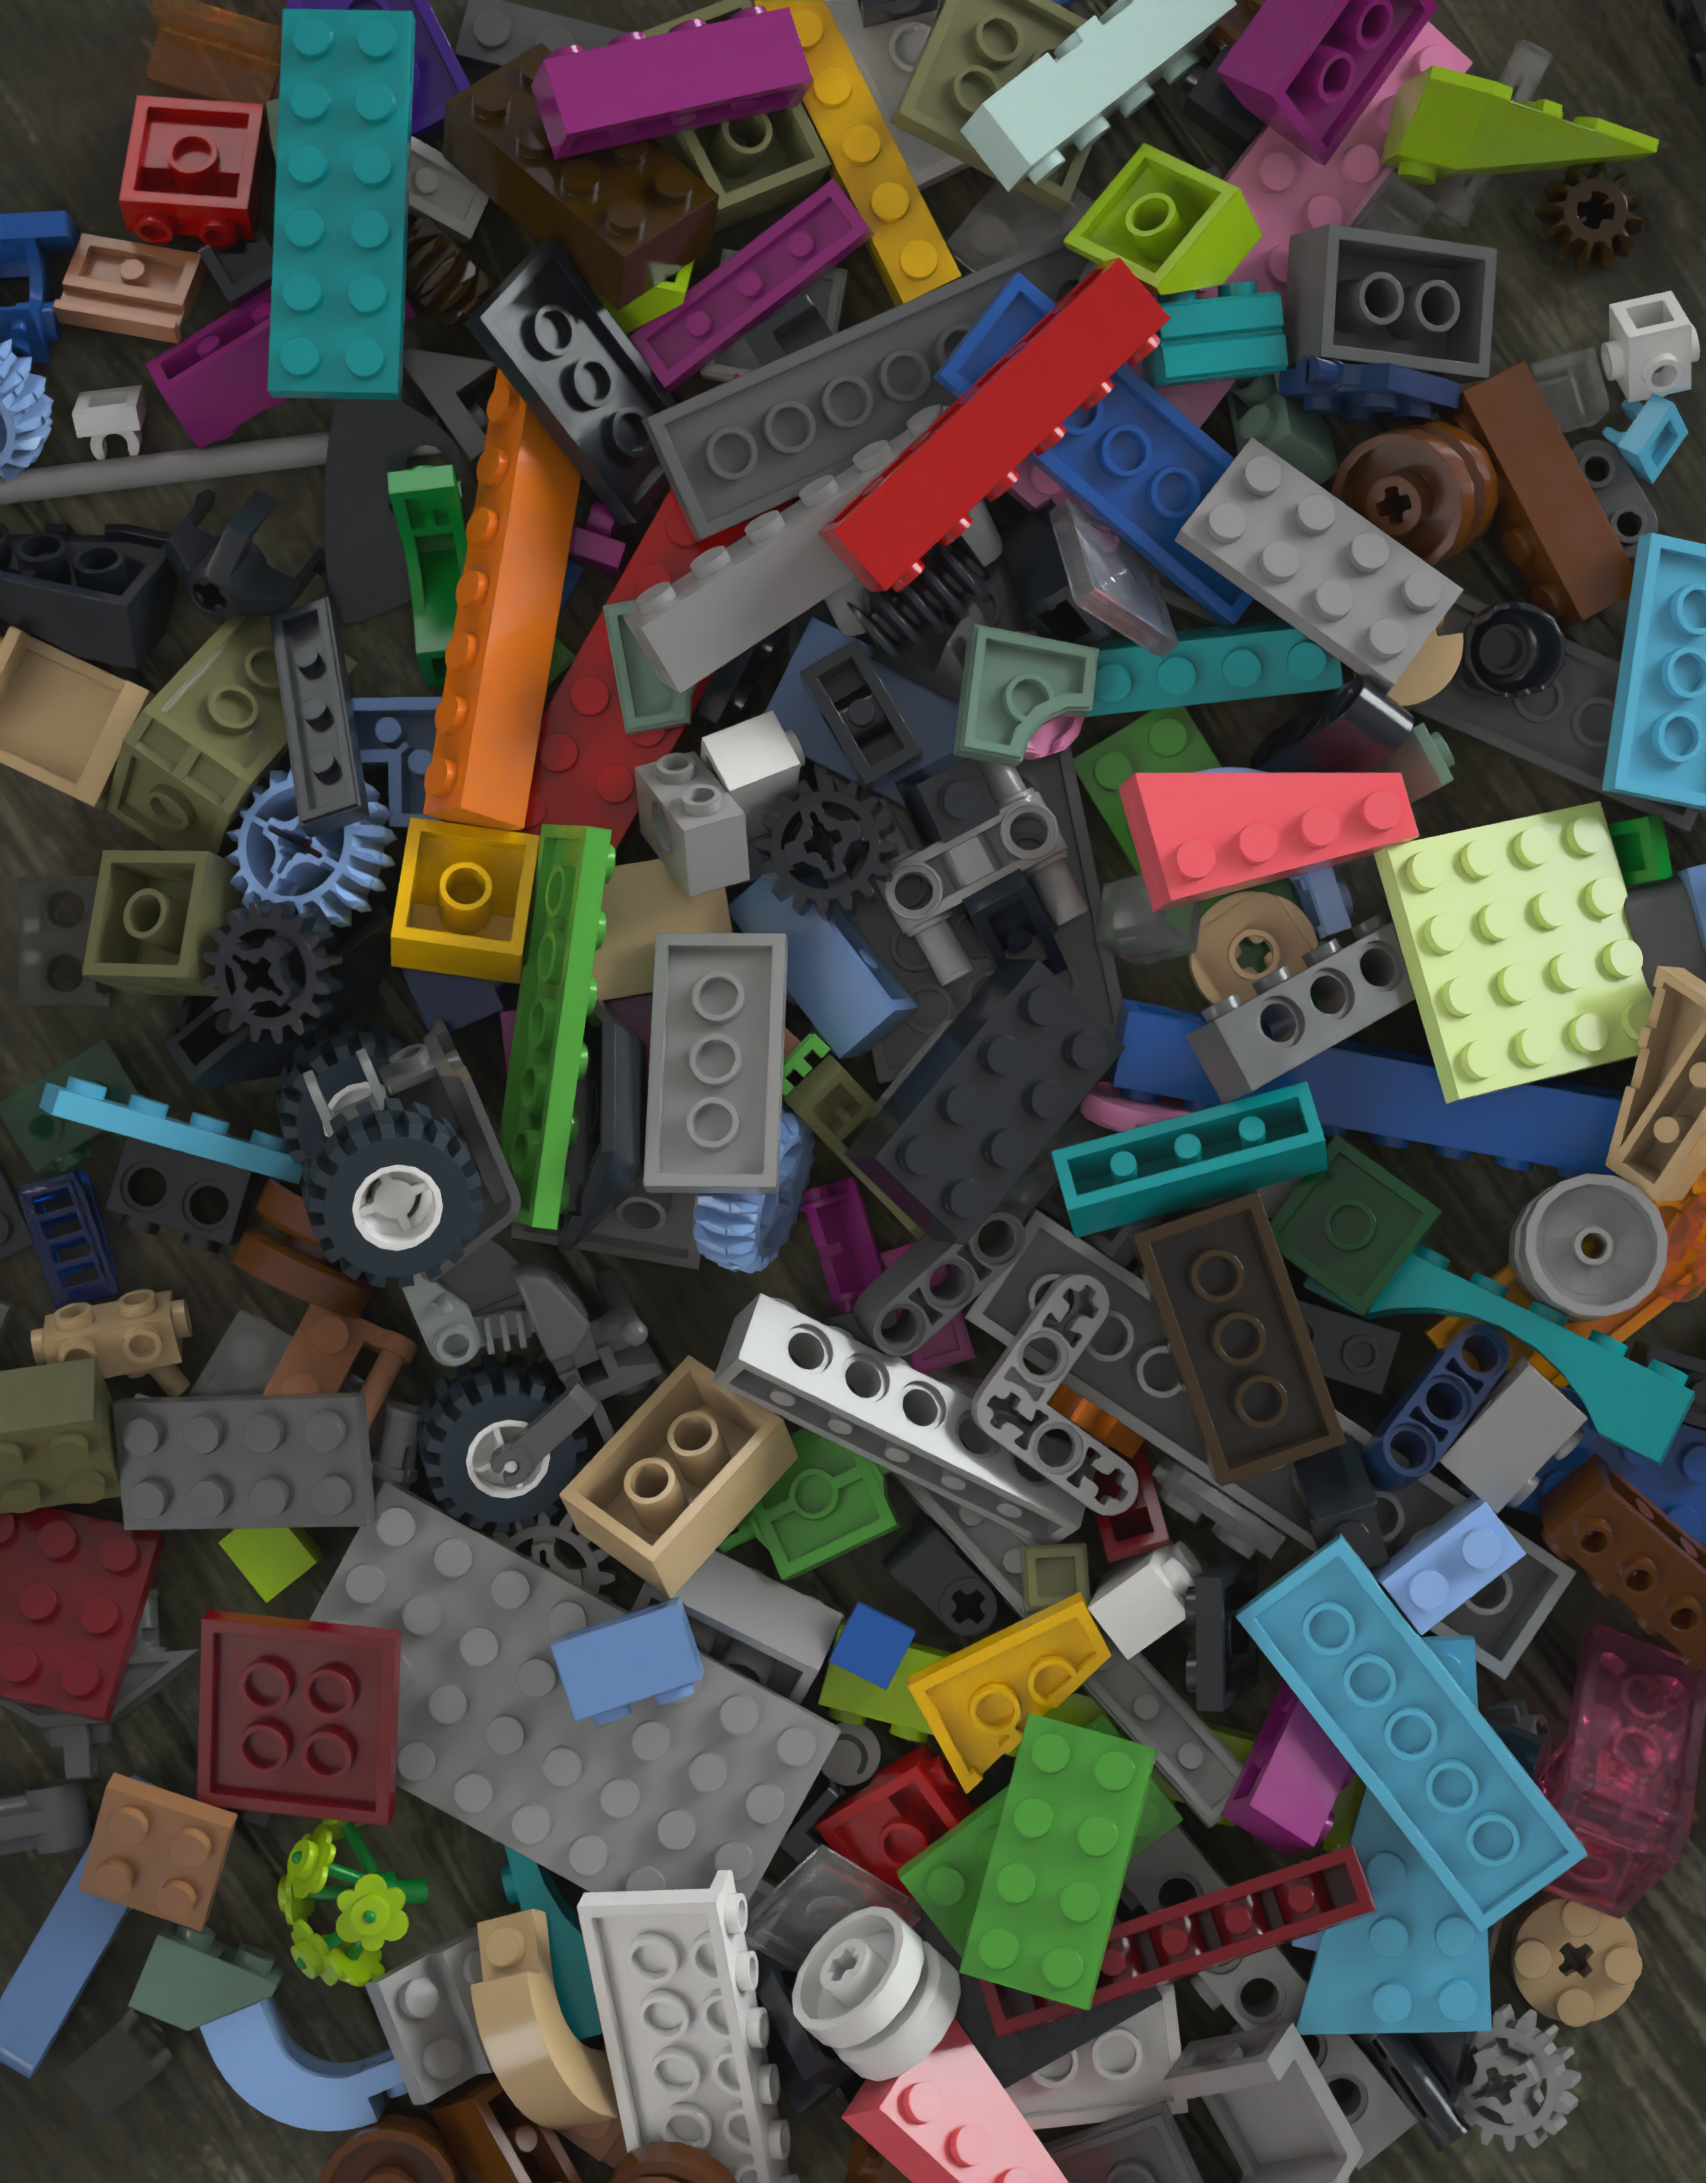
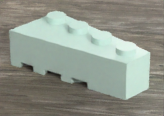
(1094, 75)

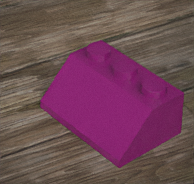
(1319, 64)

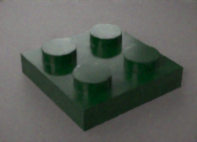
(1352, 1226)

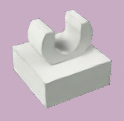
(110, 412)

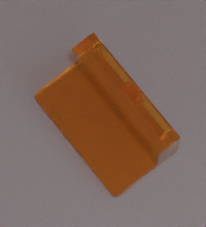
(214, 52)

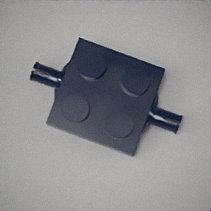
(1367, 389)

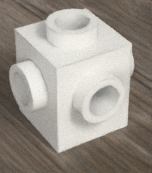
(1650, 347)

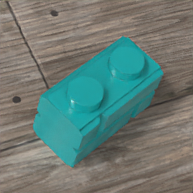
(1218, 337)

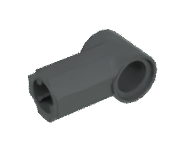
(45, 1818)

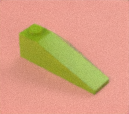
(1469, 127)

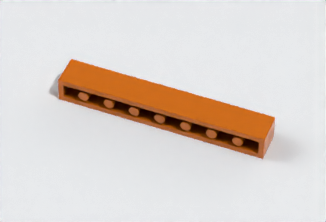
(503, 622)

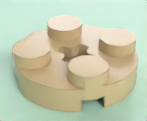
(1259, 919)
(1573, 1995)

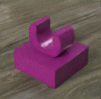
(596, 544)

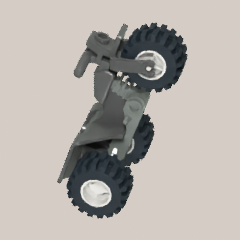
(414, 1191)

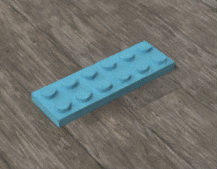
(1411, 1733)

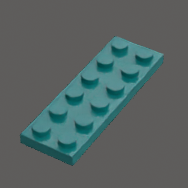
(341, 204)

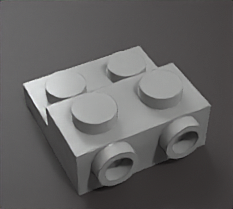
(432, 2017)

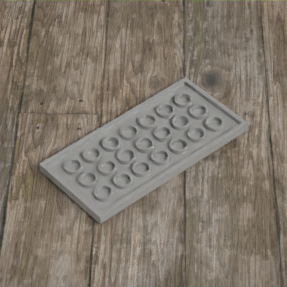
(496, 1742)

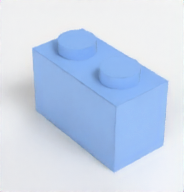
(1448, 1563)

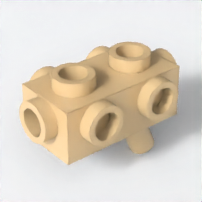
(125, 1336)

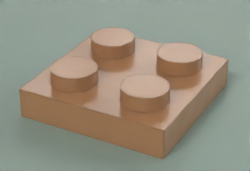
(157, 1851)

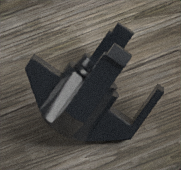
(229, 572)

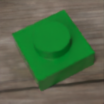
(1641, 850)

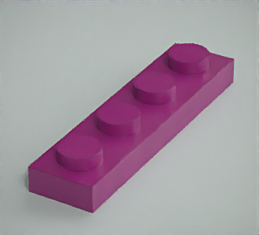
(752, 285)

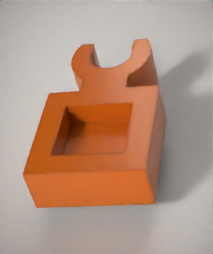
(1095, 1421)

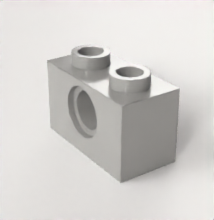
(692, 823)

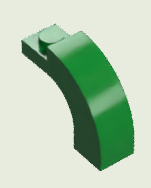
(433, 535)

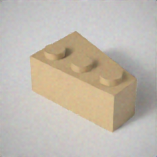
(1663, 1111)

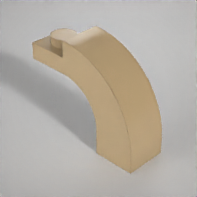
(525, 2033)

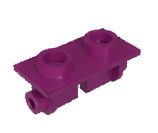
(843, 1240)

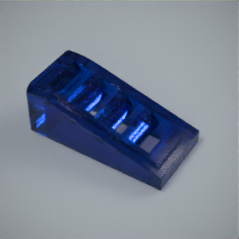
(47, 1246)

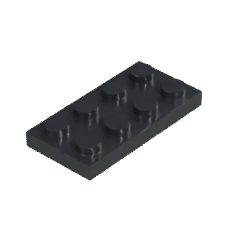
(577, 377)

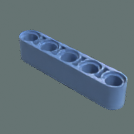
(56, 1972)

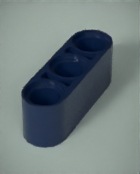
(1455, 1388)

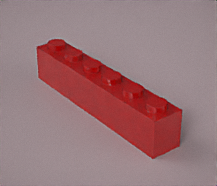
(995, 427)

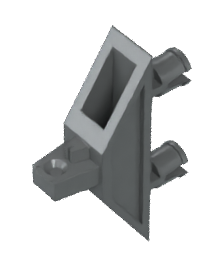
(146, 1674)

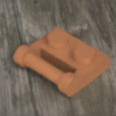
(326, 1351)

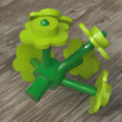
(368, 1908)

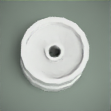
(876, 1993)

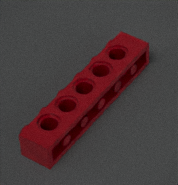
(1206, 1935)

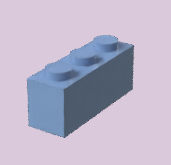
(829, 969)

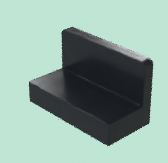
(805, 2065)

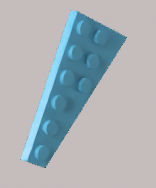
(1420, 1956)

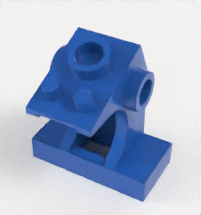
(24, 255)

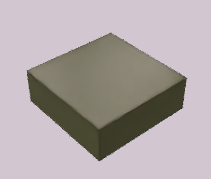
(1053, 1574)

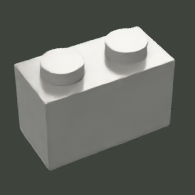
(1514, 1435)

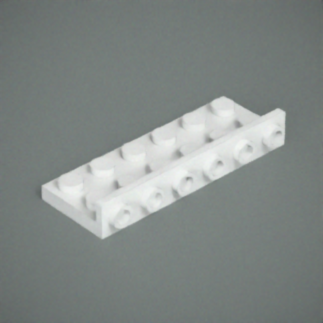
(687, 2024)

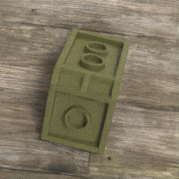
(205, 743)

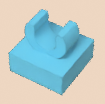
(1650, 438)

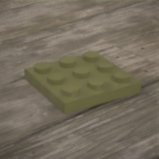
(970, 57)

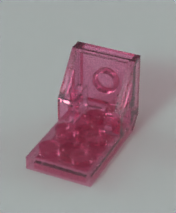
(1626, 1768)

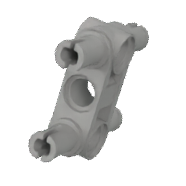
(975, 862)

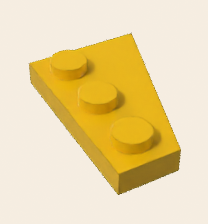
(985, 1691)

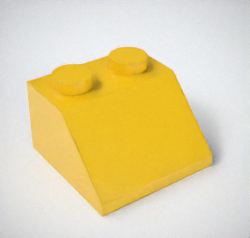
(464, 900)

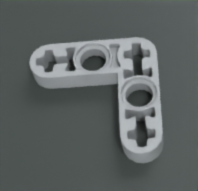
(1034, 1391)

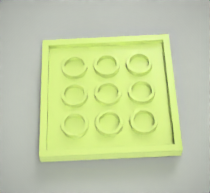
(1518, 949)

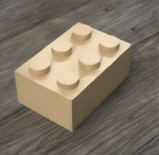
(679, 1477)

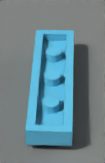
(148, 1122)

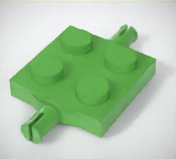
(818, 1508)

